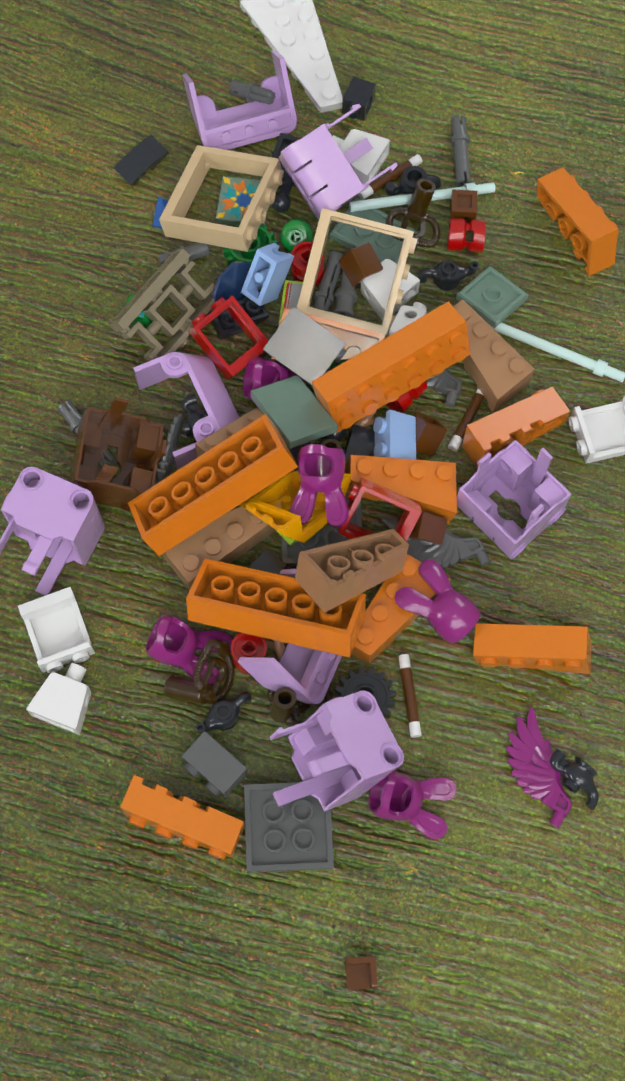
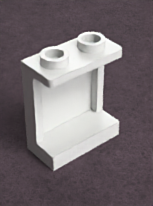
(599, 431)
(56, 630)

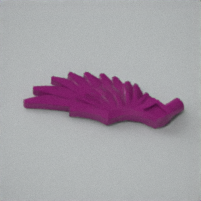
(534, 768)

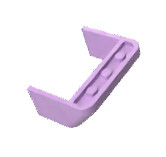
(247, 121)
(208, 386)
(300, 668)

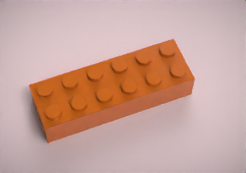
(393, 366)
(212, 485)
(271, 608)

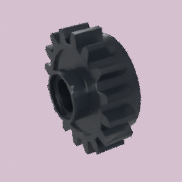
(372, 684)

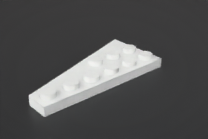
(297, 35)

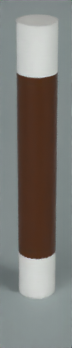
(390, 176)
(467, 419)
(409, 695)

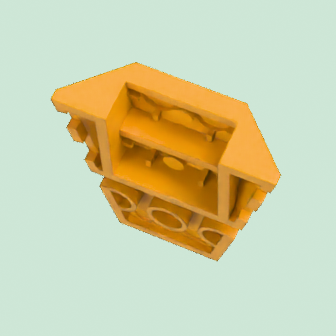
(274, 504)

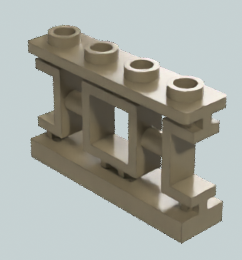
(154, 293)

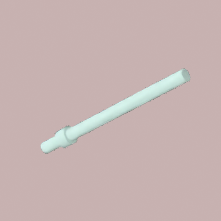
(404, 199)
(599, 367)

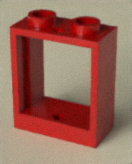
(243, 321)
(406, 523)

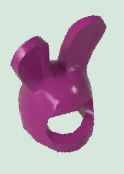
(263, 372)
(322, 472)
(449, 612)
(175, 644)
(401, 797)

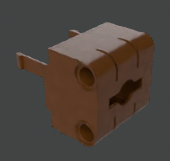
(137, 454)

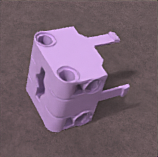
(322, 169)
(518, 478)
(55, 520)
(340, 751)

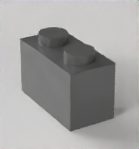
(213, 765)

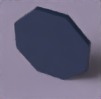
(231, 281)

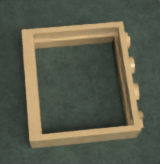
(173, 217)
(315, 260)

